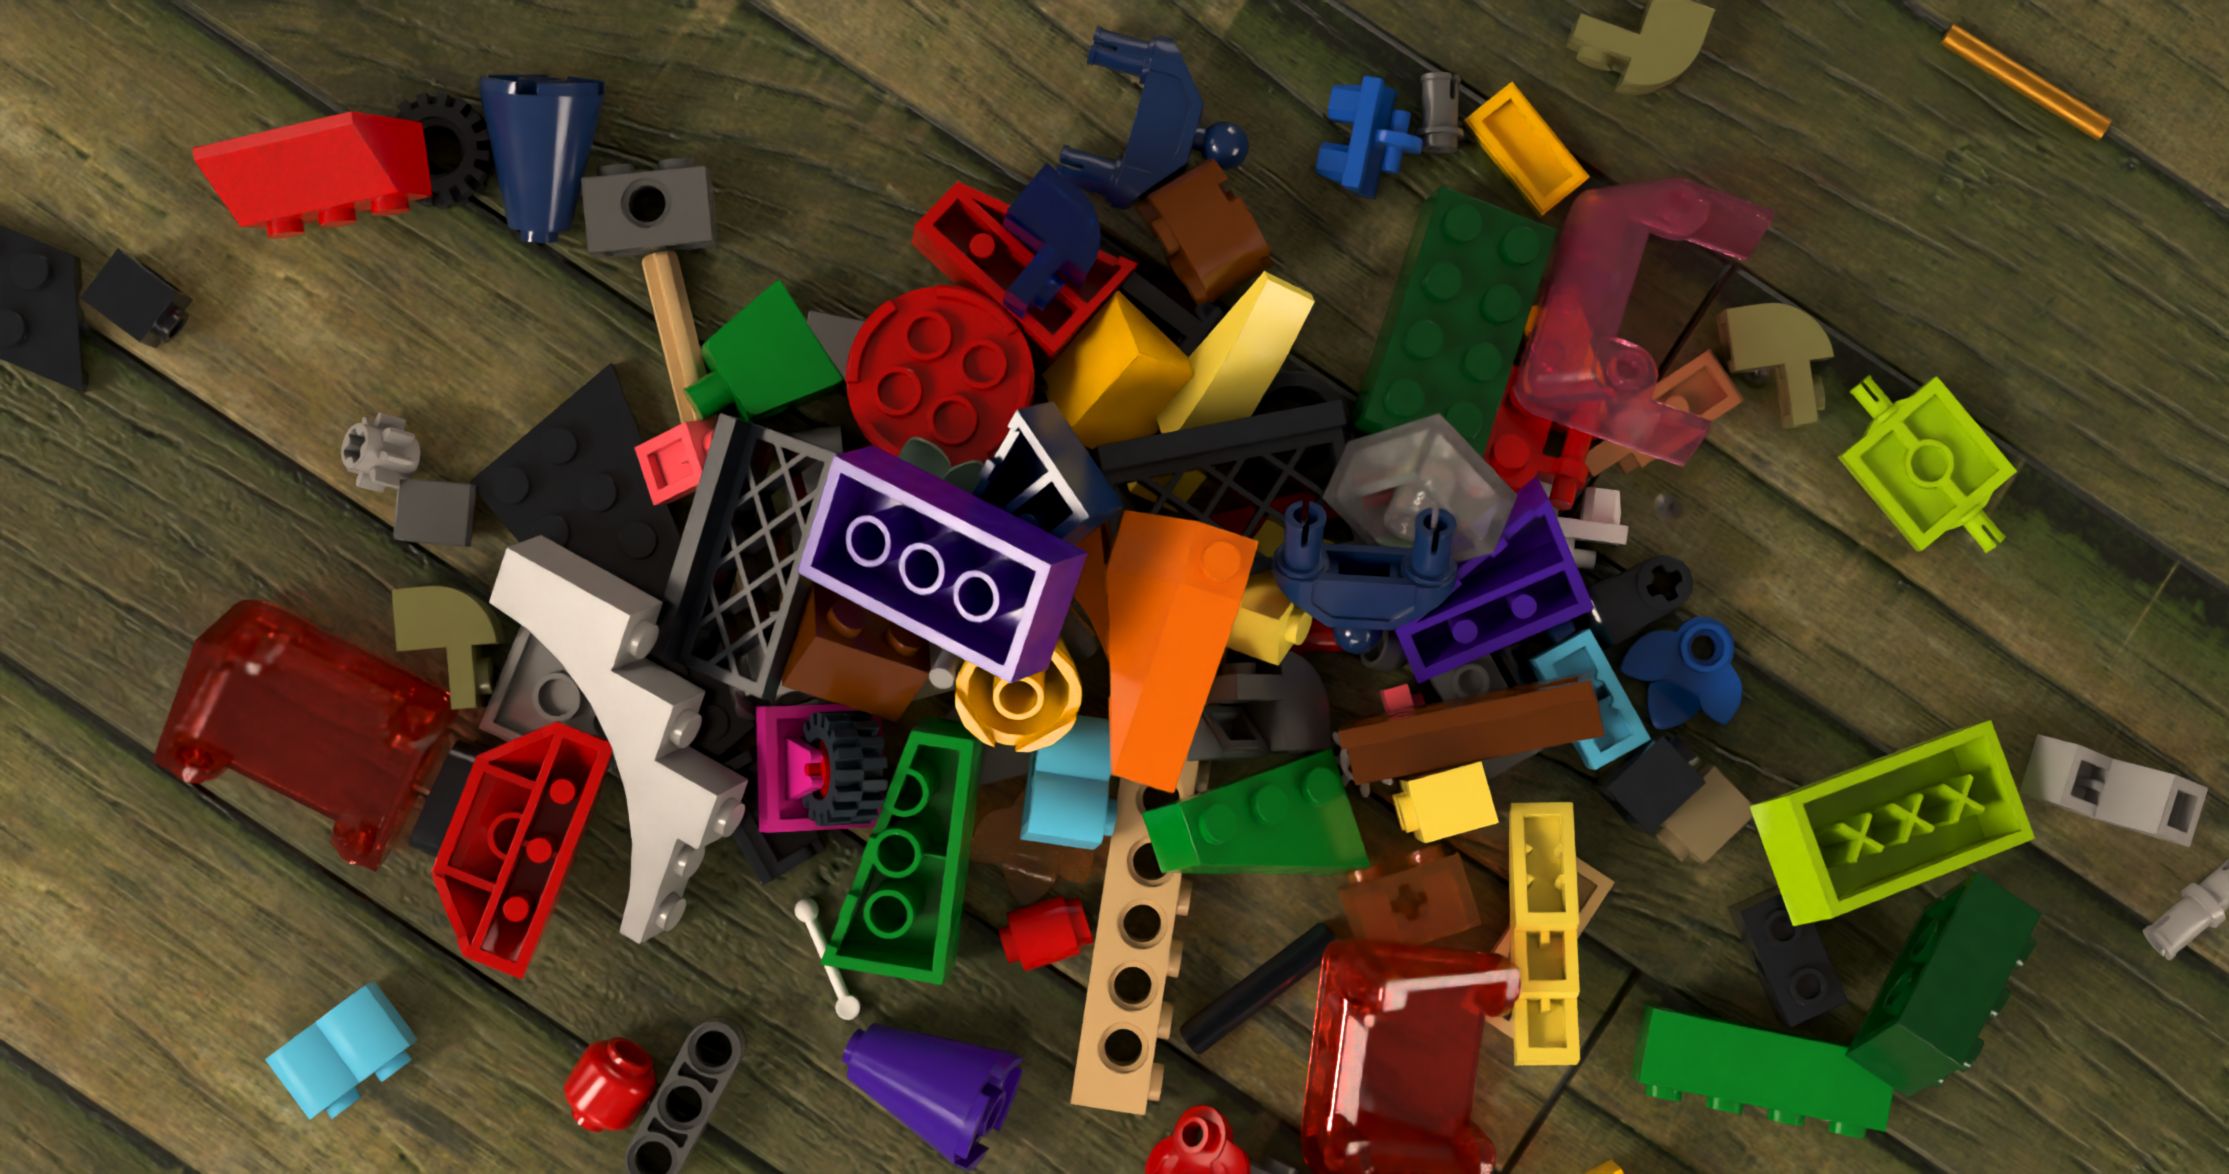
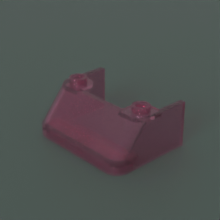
(1572, 357)

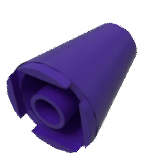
(936, 1086)

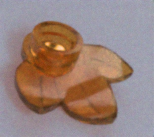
(1027, 864)

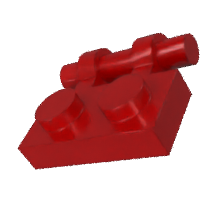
(1518, 448)

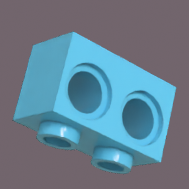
(1620, 721)

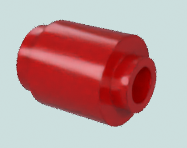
(1045, 932)

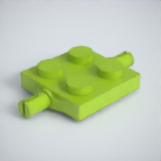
(1927, 464)

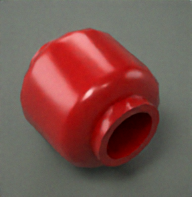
(610, 1085)

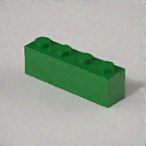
(1759, 1068)

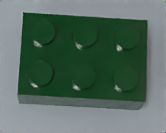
(1945, 986)

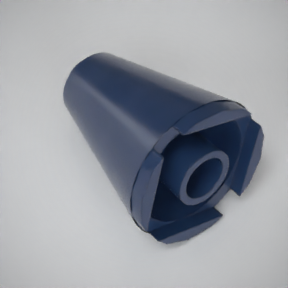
(540, 146)

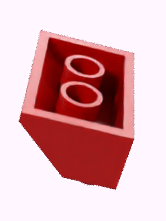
(319, 172)

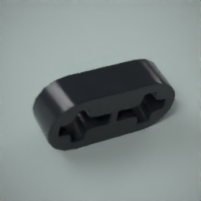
(443, 798)

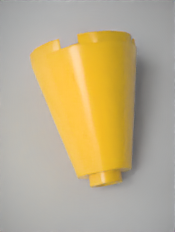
(1024, 712)

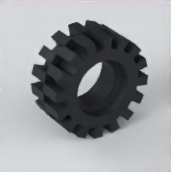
(476, 150)

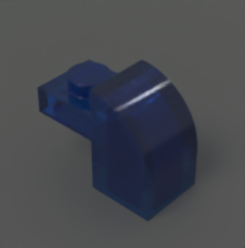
(1063, 231)

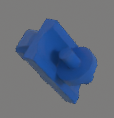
(1376, 138)

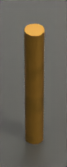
(2025, 82)

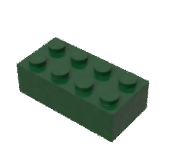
(1454, 318)

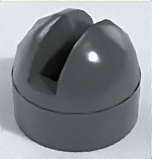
(1387, 654)

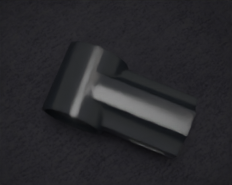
(1170, 307)

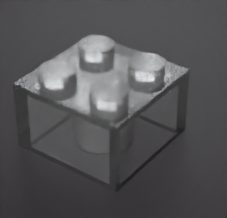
(1417, 467)

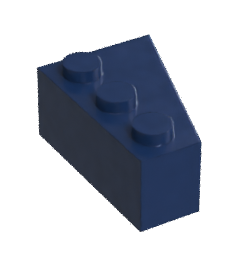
(1047, 476)

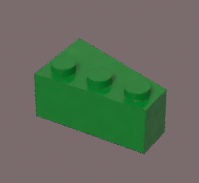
(1264, 822)

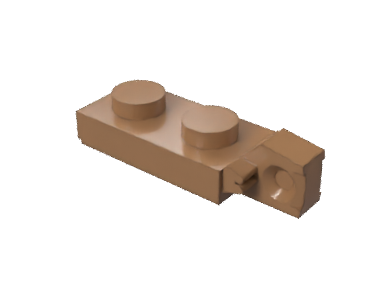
(1696, 388)

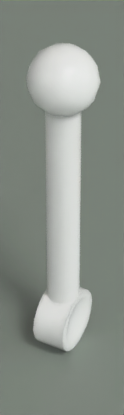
(848, 1004)

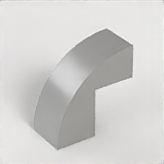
(2113, 790)

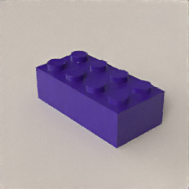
(941, 563)

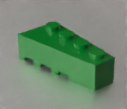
(914, 868)

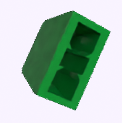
(763, 362)

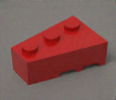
(976, 252)

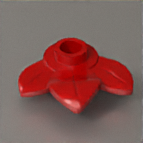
(1211, 1156)

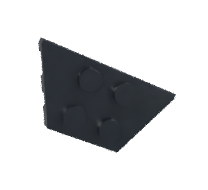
(41, 309)

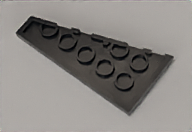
(586, 491)

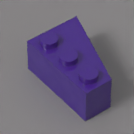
(1503, 594)

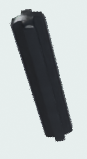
(1257, 989)

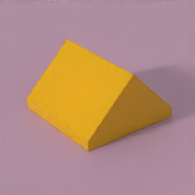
(1116, 375)

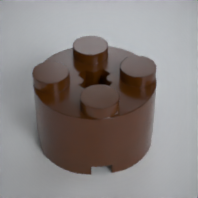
(1206, 233)

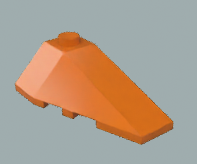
(1169, 618)

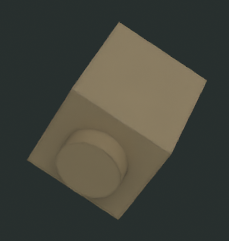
(1706, 818)

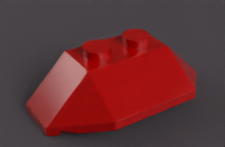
(518, 841)

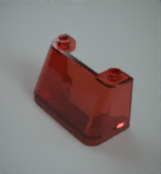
(308, 723)
(1401, 1058)

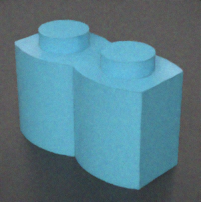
(1070, 788)
(342, 1051)

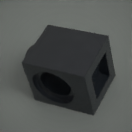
(138, 300)

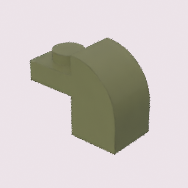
(1654, 55)
(1780, 340)
(451, 621)

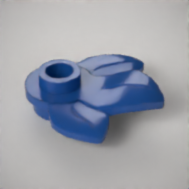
(1679, 680)

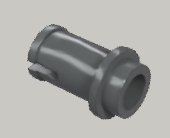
(1440, 113)

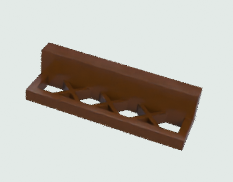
(1472, 728)

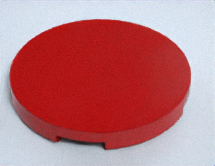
(941, 371)

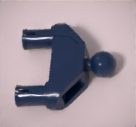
(1162, 128)
(1363, 586)

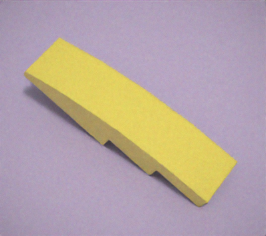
(1234, 367)
(1544, 932)

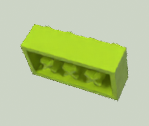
(1891, 823)

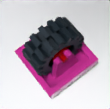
(819, 767)

